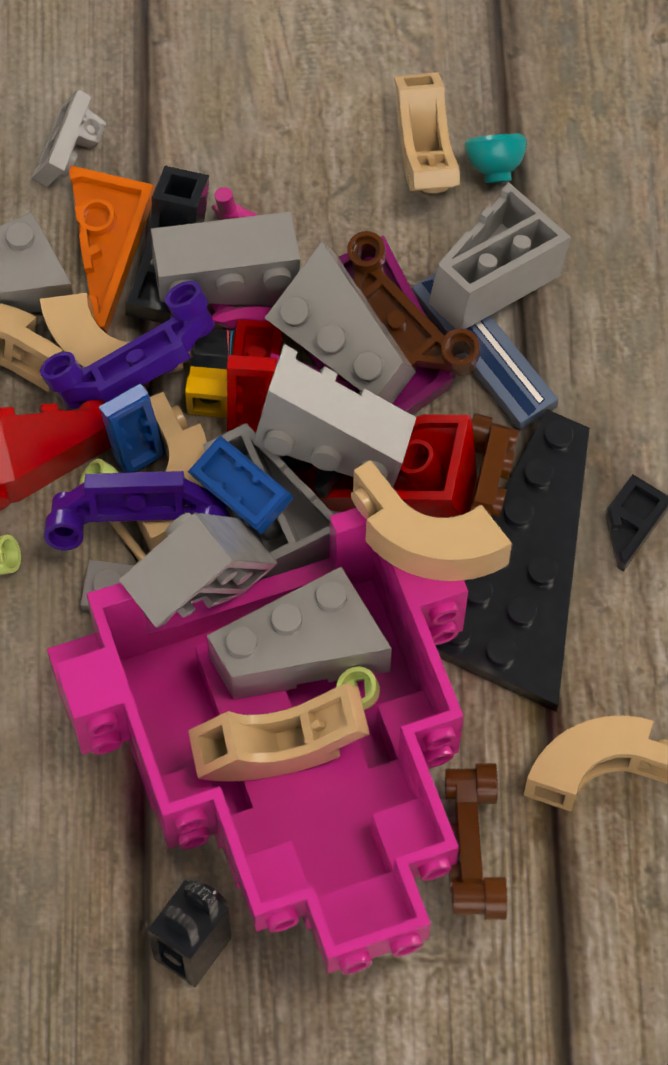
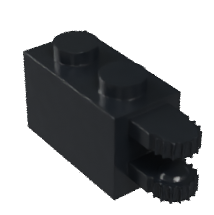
(191, 931)

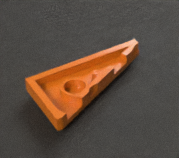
(110, 224)

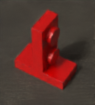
(251, 371)

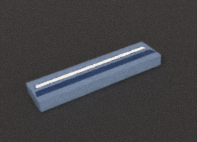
(499, 367)

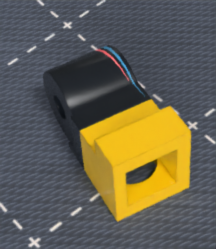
(209, 374)

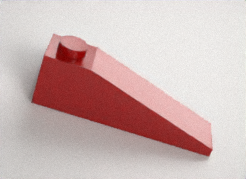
(46, 446)
(435, 472)

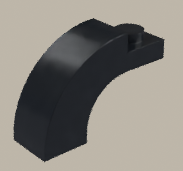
(177, 200)

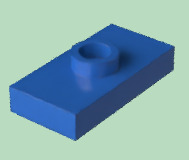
(132, 429)
(240, 485)

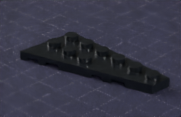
(521, 612)

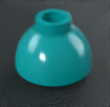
(496, 155)

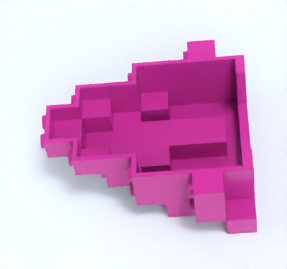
(310, 842)

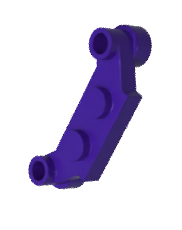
(140, 359)
(125, 498)

